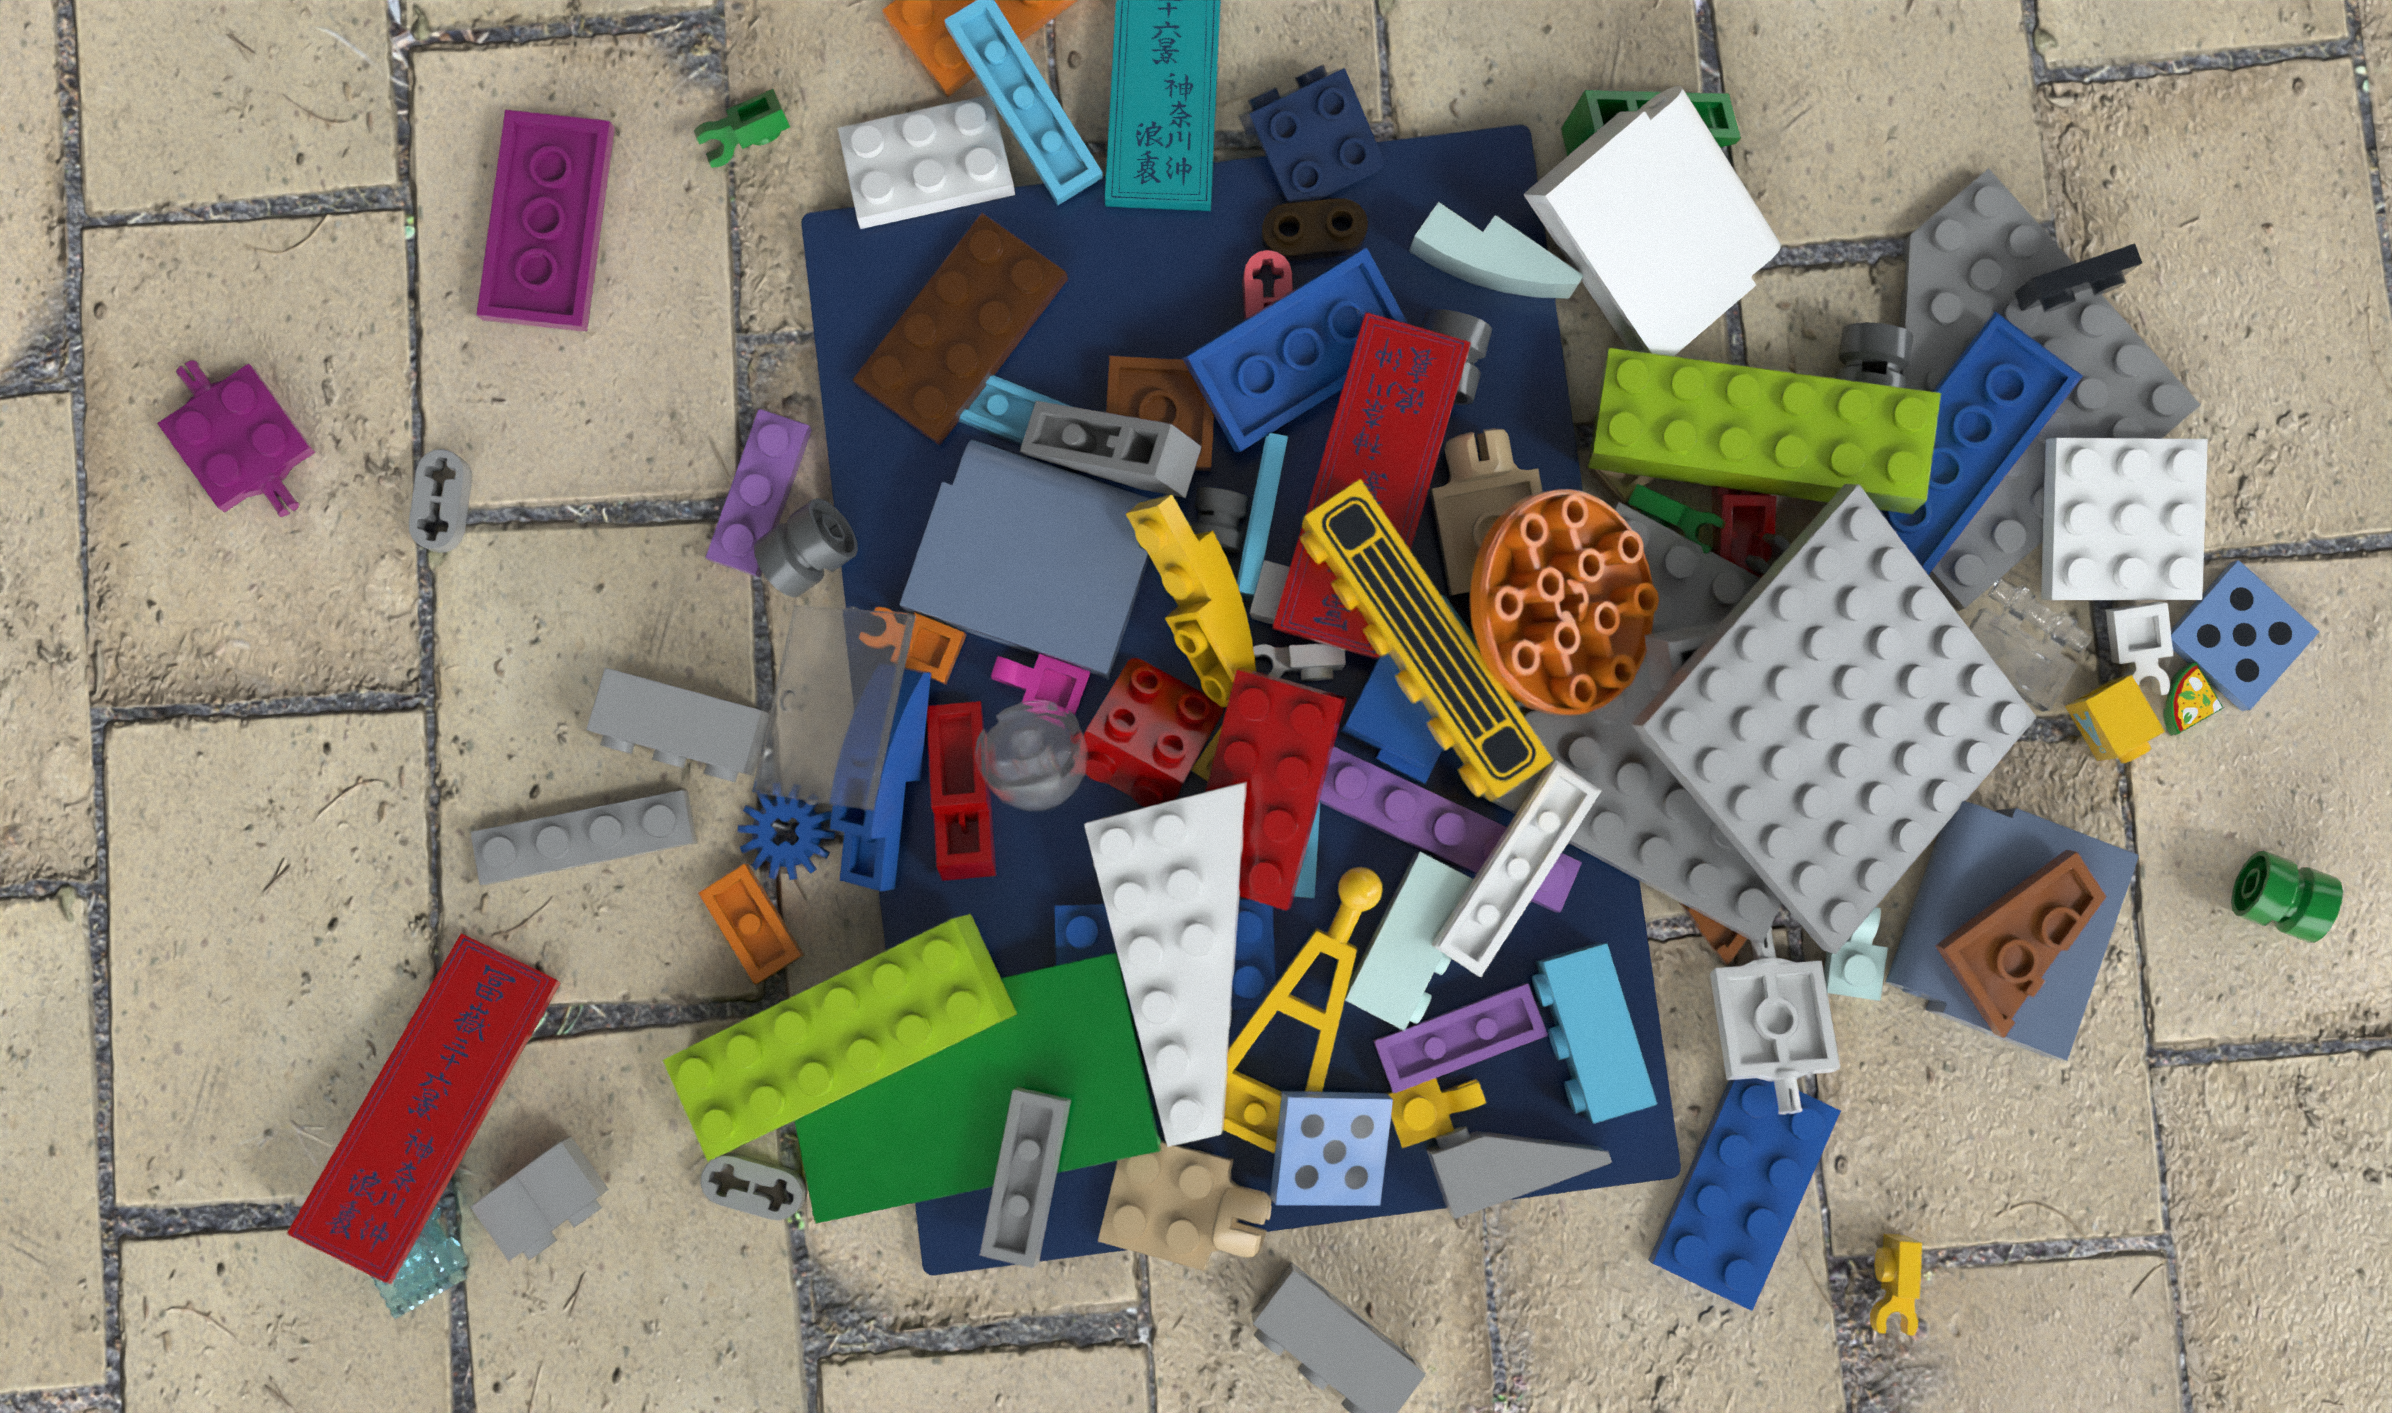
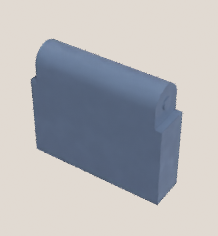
(1030, 559)
(1971, 867)

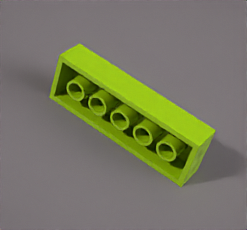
(1763, 430)
(839, 1036)

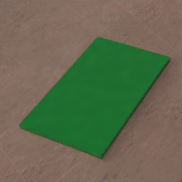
(945, 1117)

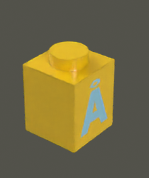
(2116, 720)

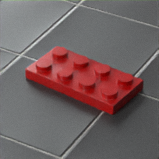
(1281, 745)

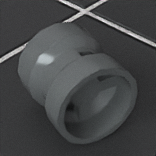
(1221, 512)

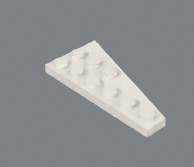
(1174, 918)

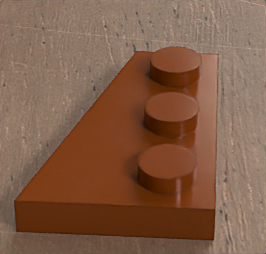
(2017, 938)

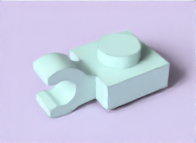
(1858, 965)

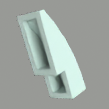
(1494, 258)

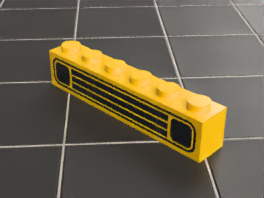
(1424, 641)

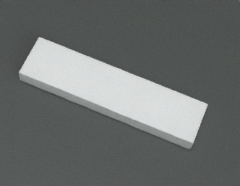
(1516, 867)

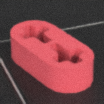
(1253, 288)

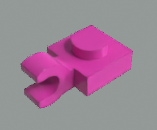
(1048, 680)

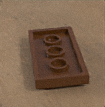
(960, 328)

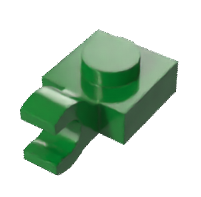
(747, 123)
(1668, 511)

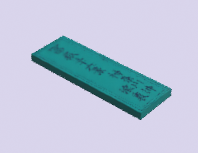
(1163, 104)

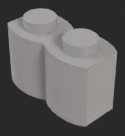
(541, 1198)

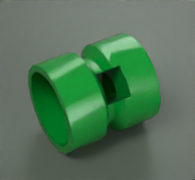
(2298, 900)

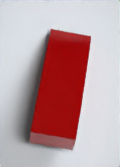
(959, 793)

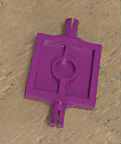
(236, 438)

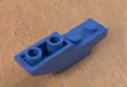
(874, 835)

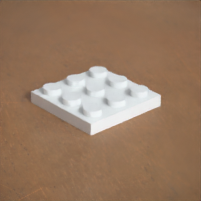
(2124, 519)

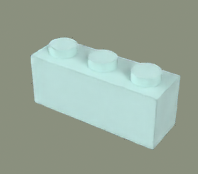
(1400, 953)

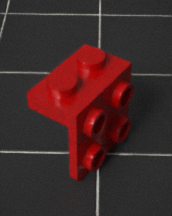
(1149, 733)

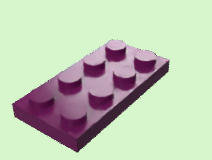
(545, 220)

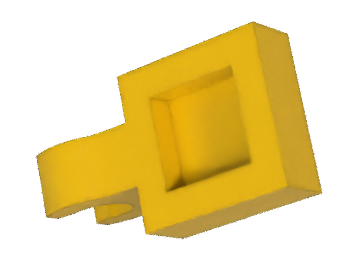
(1425, 1110)
(1900, 1276)

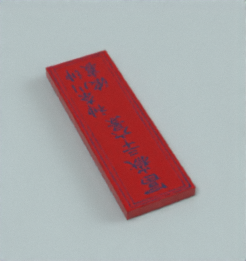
(1389, 438)
(424, 1109)

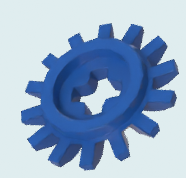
(785, 854)

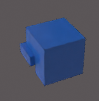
(1393, 724)

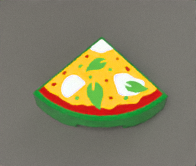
(2189, 700)

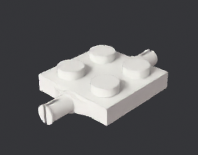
(1774, 1022)

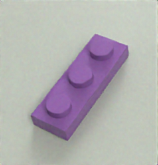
(758, 490)
(1460, 1037)

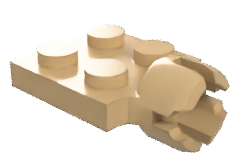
(1476, 499)
(1182, 1208)

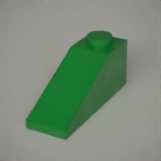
(1600, 106)

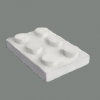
(926, 161)

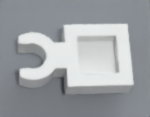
(2139, 638)

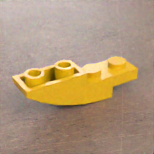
(1210, 612)

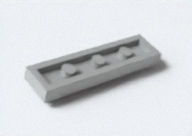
(583, 837)

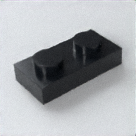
(2059, 286)

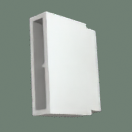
(1656, 224)

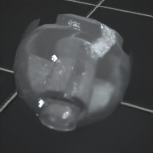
(1033, 755)

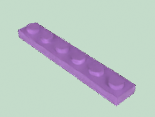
(1428, 821)

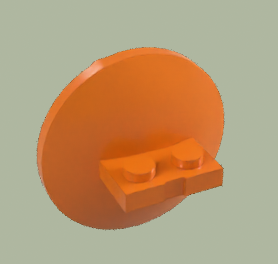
(1562, 602)

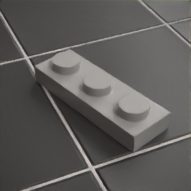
(1025, 1177)

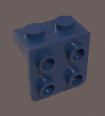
(1314, 135)

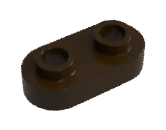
(1316, 233)

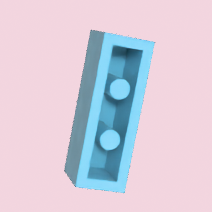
(1593, 1033)

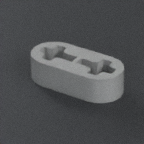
(427, 500)
(749, 1199)

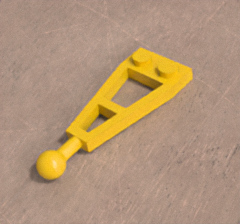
(1252, 1106)

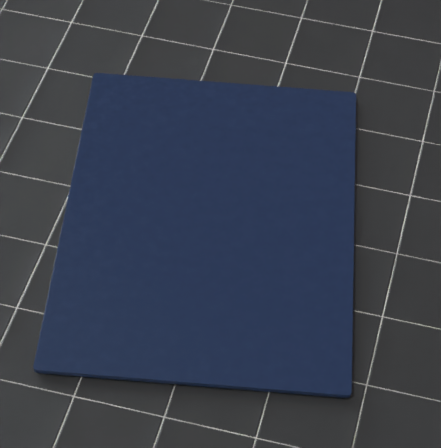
(1160, 290)

